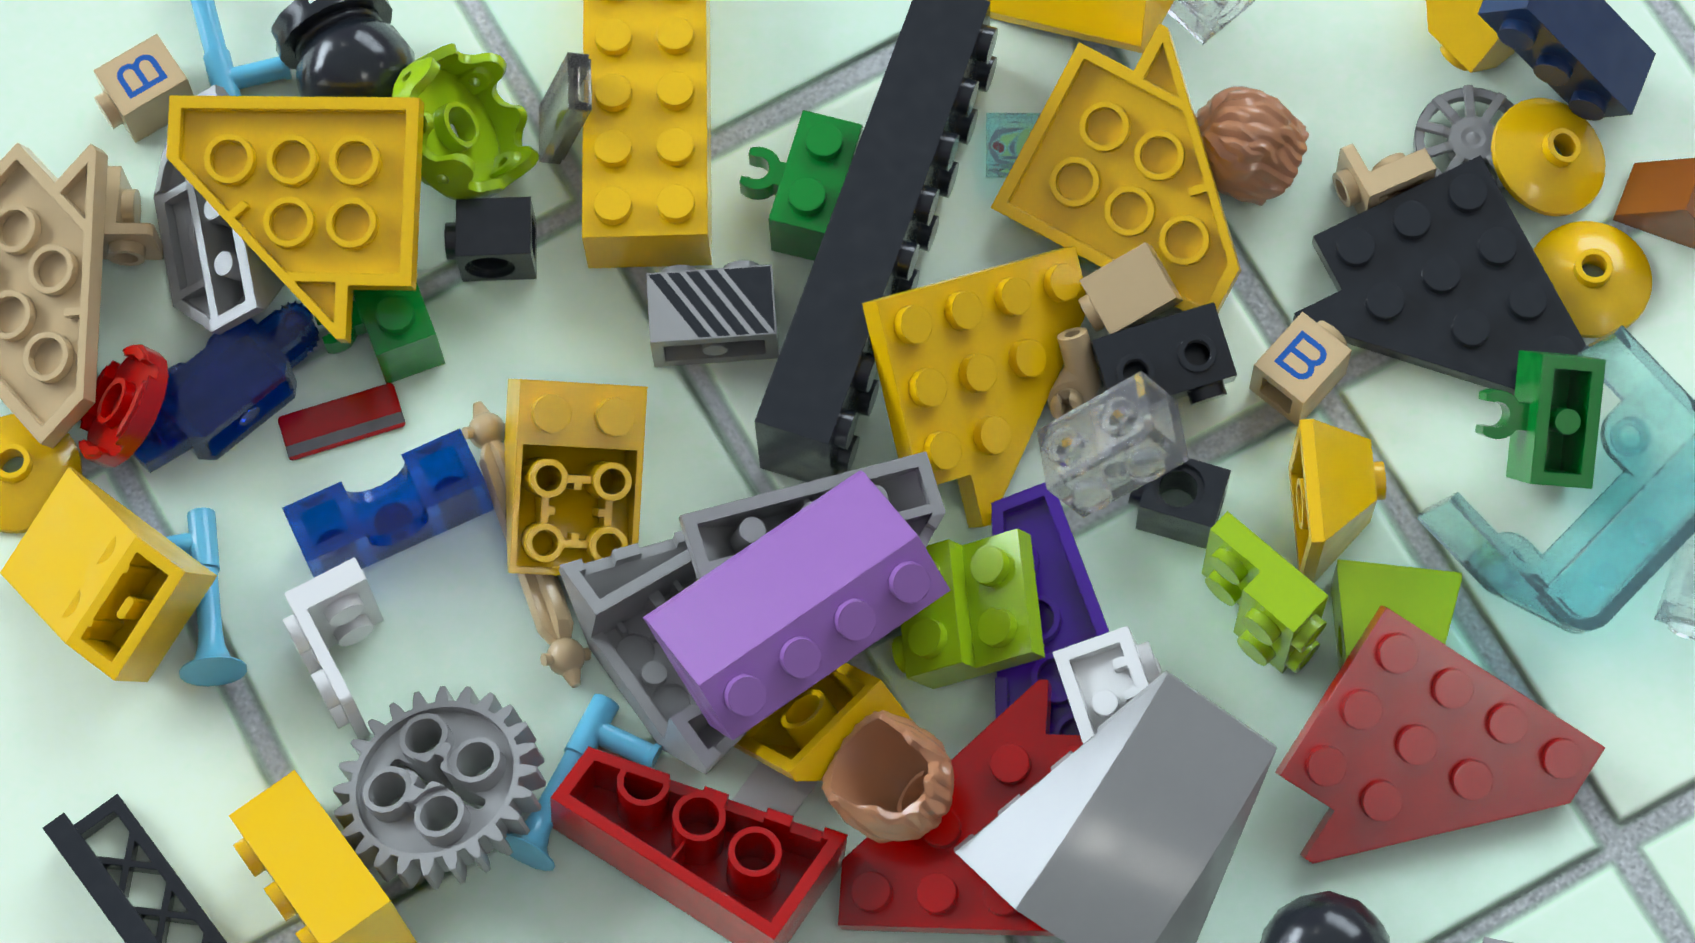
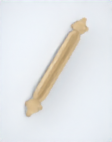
(541, 592)

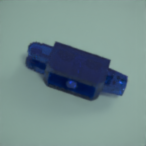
(230, 387)

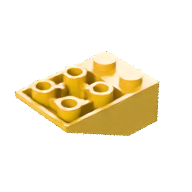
(571, 471)
(106, 579)

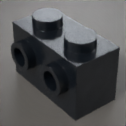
(1178, 352)

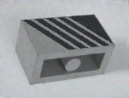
(712, 314)

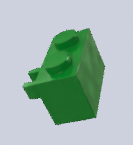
(806, 183)
(397, 330)
(1550, 418)

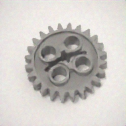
(469, 738)

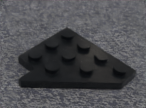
(1443, 281)

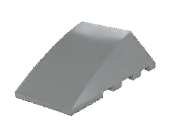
(610, 606)
(1131, 824)

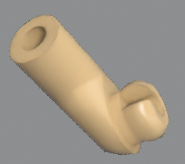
(1079, 376)

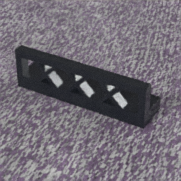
(113, 898)

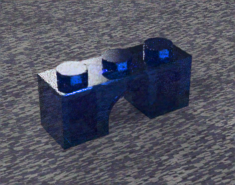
(428, 496)

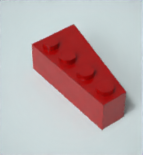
(709, 856)

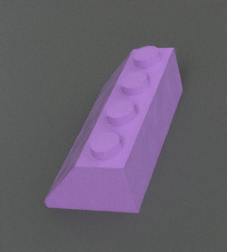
(796, 605)

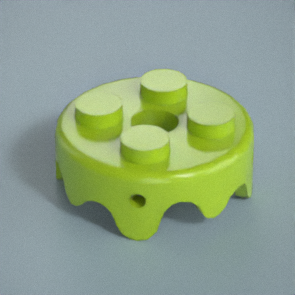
(489, 130)

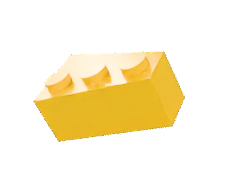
(313, 869)

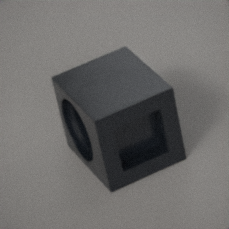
(493, 239)
(1189, 523)

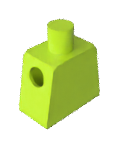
(1416, 594)

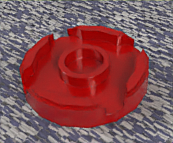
(124, 406)

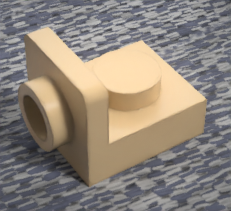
(1388, 178)
(125, 238)

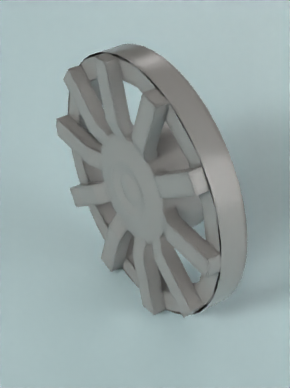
(1468, 135)

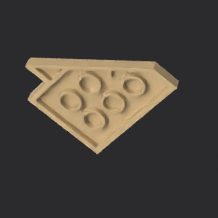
(50, 288)

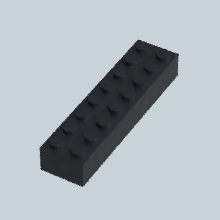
(875, 236)

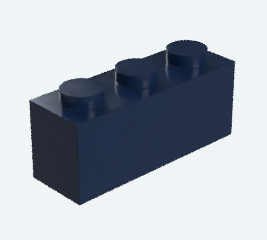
(1576, 50)

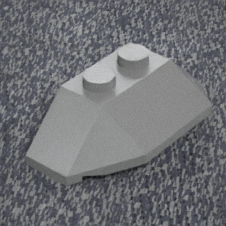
(207, 263)
(728, 528)

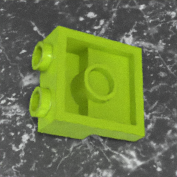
(1276, 602)
(984, 619)

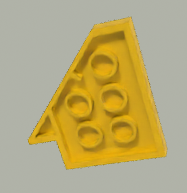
(1124, 167)
(311, 188)
(974, 366)

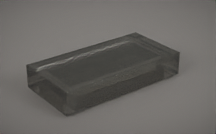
(565, 108)

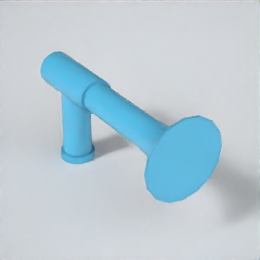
(219, 60)
(212, 660)
(592, 731)

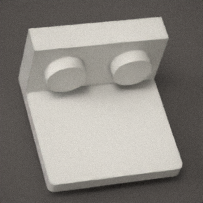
(330, 612)
(1104, 676)

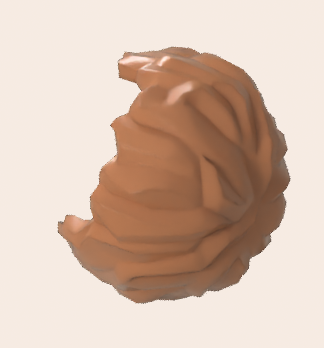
(1251, 143)
(890, 779)

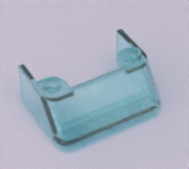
(1623, 532)

